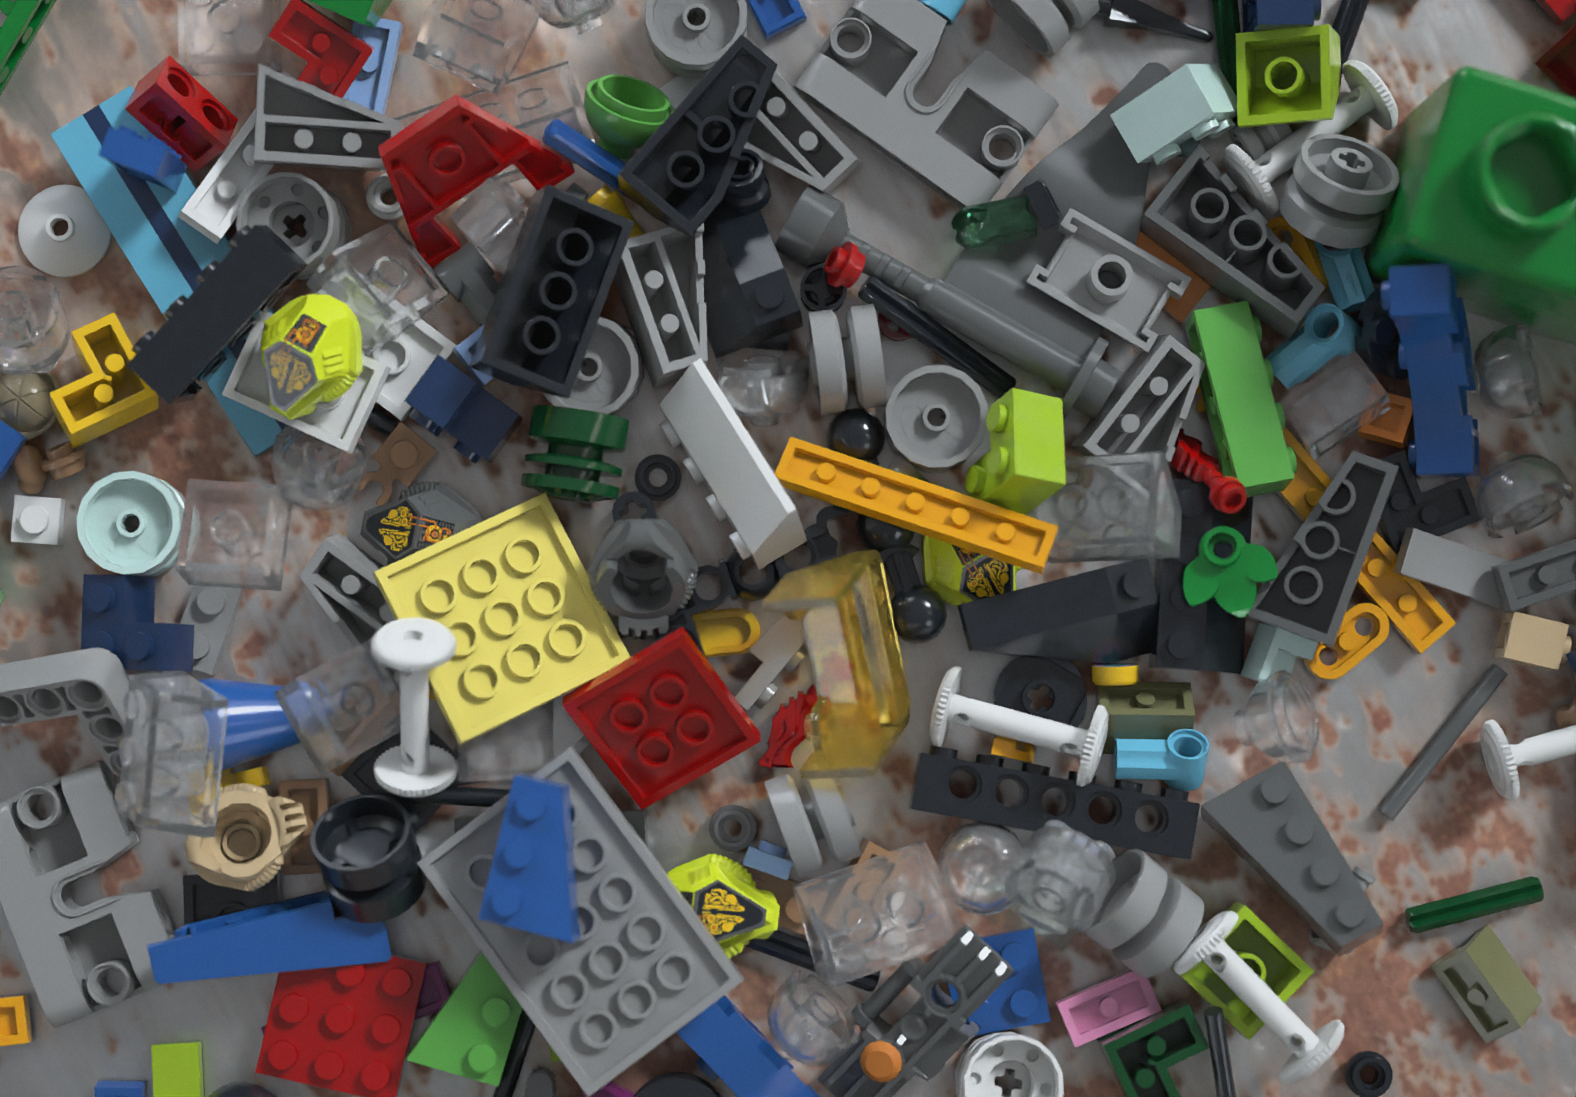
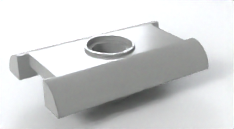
(1075, 283)

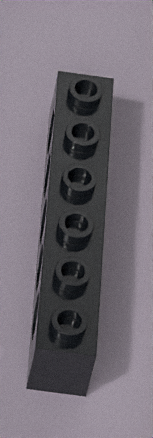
(1170, 836)

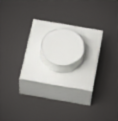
(38, 520)

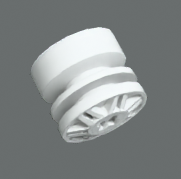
(1025, 1058)

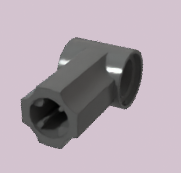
(470, 280)

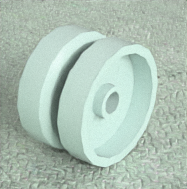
(106, 520)

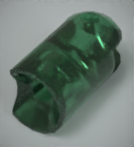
(994, 223)

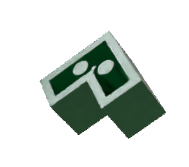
(1150, 1046)

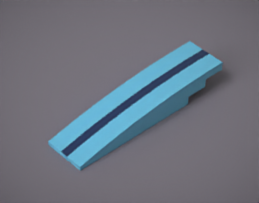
(155, 240)

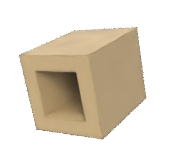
(1532, 641)

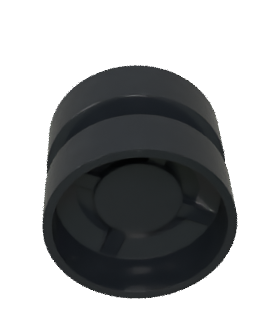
(368, 858)

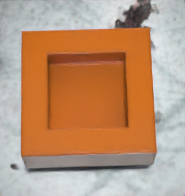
(1393, 426)

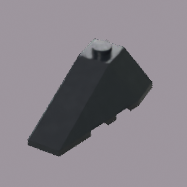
(695, 151)
(744, 283)
(1080, 617)

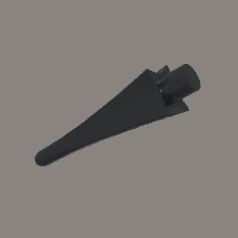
(1140, 16)

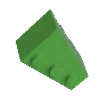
(471, 1027)

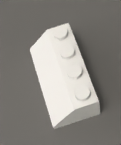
(731, 467)

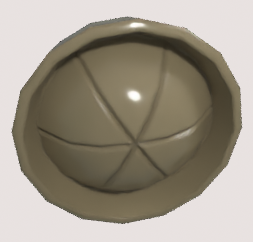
(27, 402)

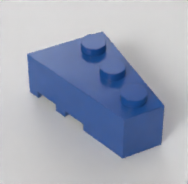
(533, 863)

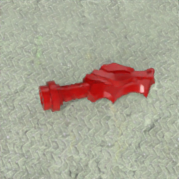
(1226, 493)
(788, 730)

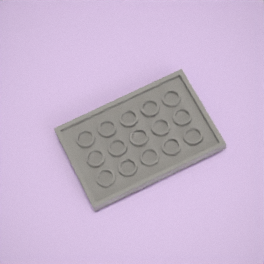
(641, 951)

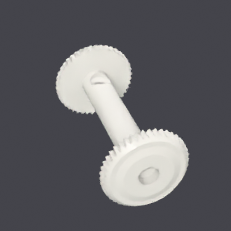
(1366, 96)
(414, 649)
(1017, 725)
(1504, 759)
(1310, 1049)

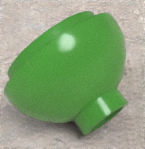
(624, 112)

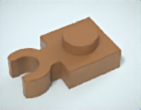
(400, 458)

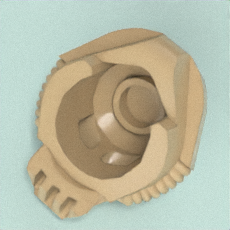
(249, 839)

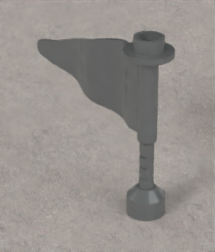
(988, 286)

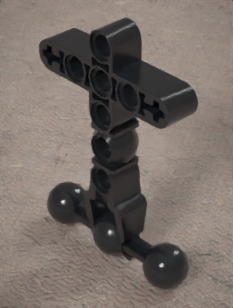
(916, 608)

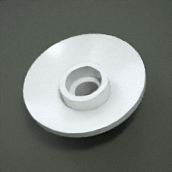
(79, 247)

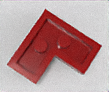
(330, 50)

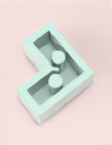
(1183, 105)

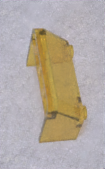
(852, 662)

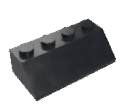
(551, 293)
(1205, 634)

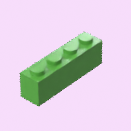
(1240, 398)

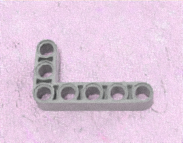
(69, 684)

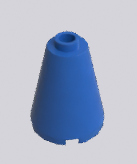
(253, 721)

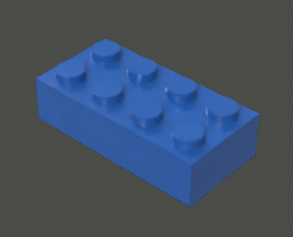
(143, 158)

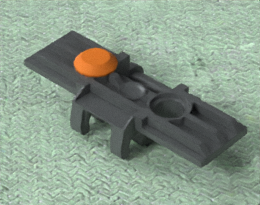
(929, 1029)

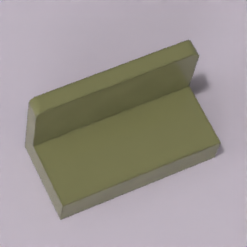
(1146, 710)
(1488, 985)

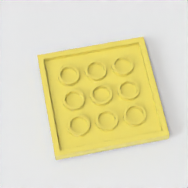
(517, 616)

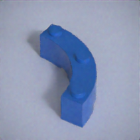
(1439, 367)
(740, 1054)

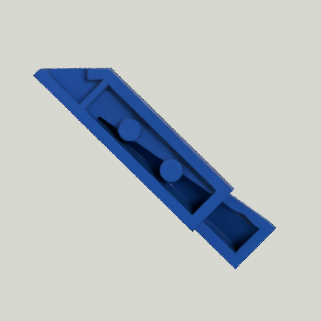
(268, 939)

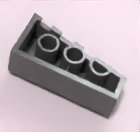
(1230, 246)
(1327, 553)
(1288, 845)

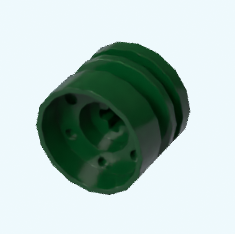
(575, 453)

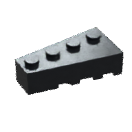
(215, 314)

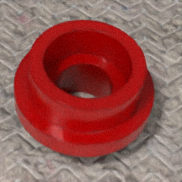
(844, 265)

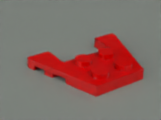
(451, 156)

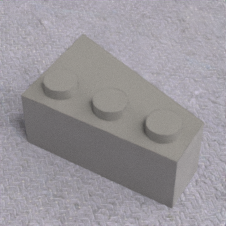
(799, 140)
(1146, 404)

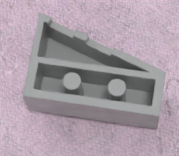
(315, 128)
(664, 300)
(346, 590)

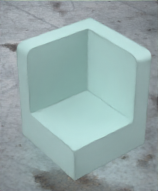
(1275, 651)

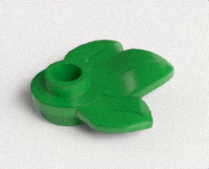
(1231, 578)

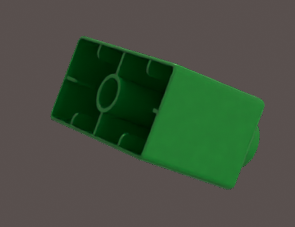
(1492, 196)

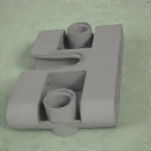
(935, 143)
(64, 943)

